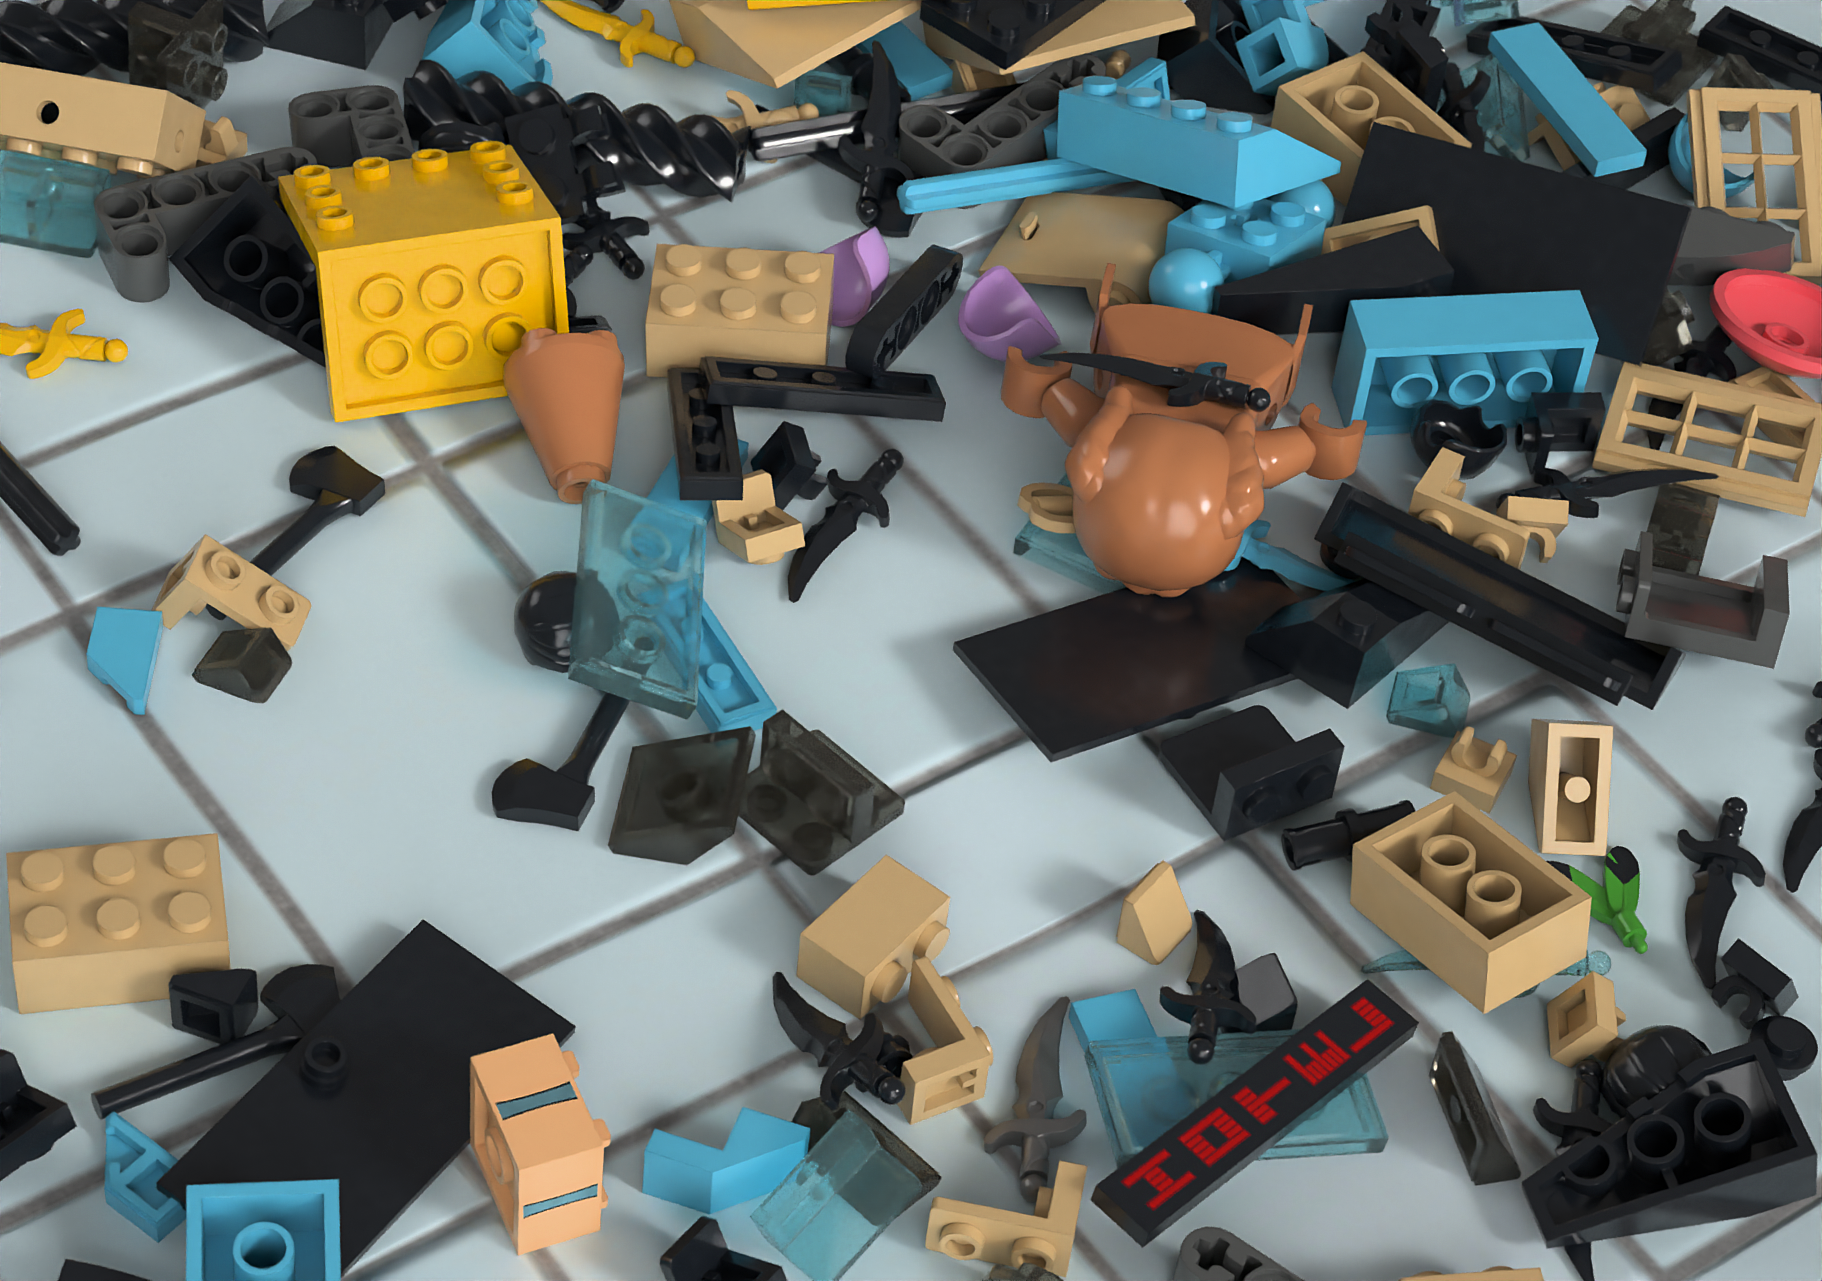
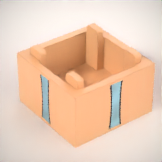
(537, 1143)

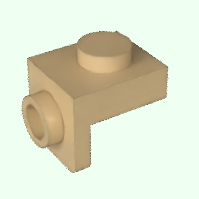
(755, 525)

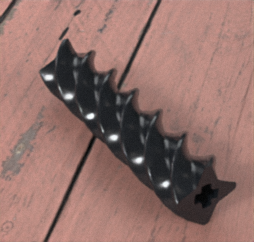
(84, 33)
(647, 145)

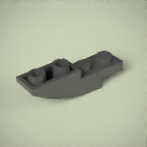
(1724, 243)

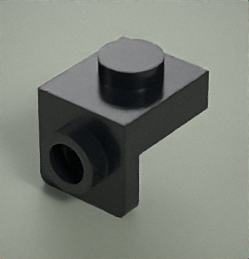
(1558, 424)
(704, 1256)

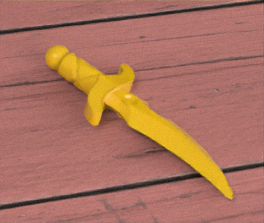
(631, 38)
(58, 344)

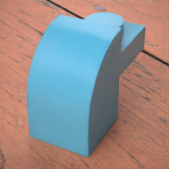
(1280, 44)

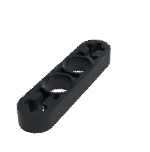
(903, 311)

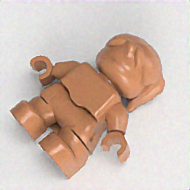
(1166, 485)

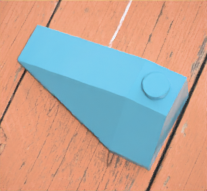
(491, 38)

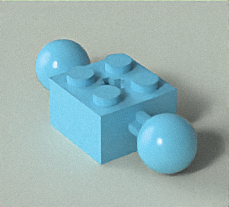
(1227, 244)

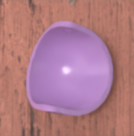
(859, 275)
(1003, 314)

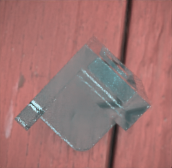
(49, 203)

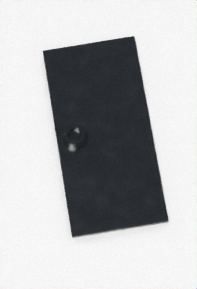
(1530, 230)
(1129, 660)
(374, 1088)

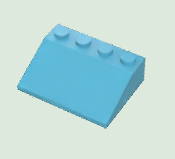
(1182, 144)

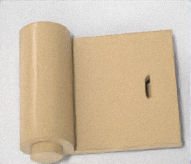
(1074, 236)

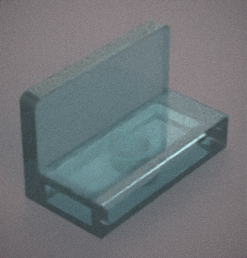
(1501, 110)
(836, 1201)

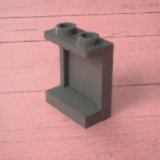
(1704, 611)

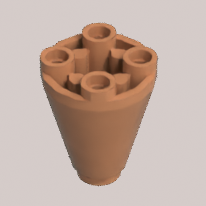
(568, 404)

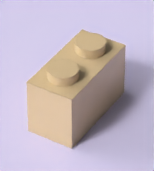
(872, 935)

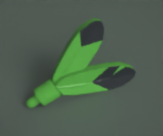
(1618, 897)

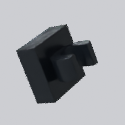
(790, 464)
(1757, 979)

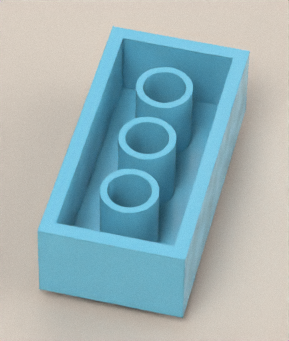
(1460, 352)
(263, 1231)

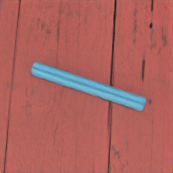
(1000, 184)

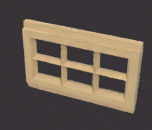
(1806, 133)
(1725, 398)

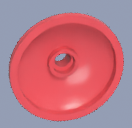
(1772, 319)

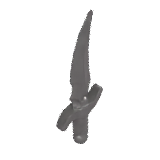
(1038, 1096)

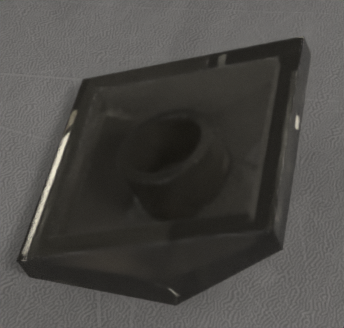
(682, 796)

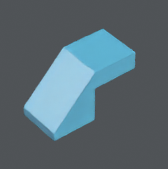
(712, 1179)

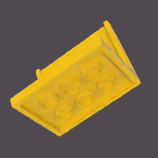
(427, 273)

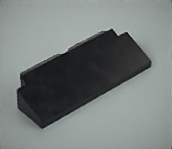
(1495, 600)

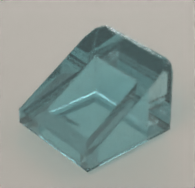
(826, 91)
(1430, 700)

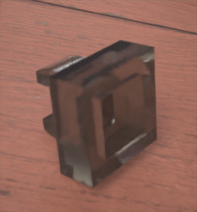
(1737, 73)

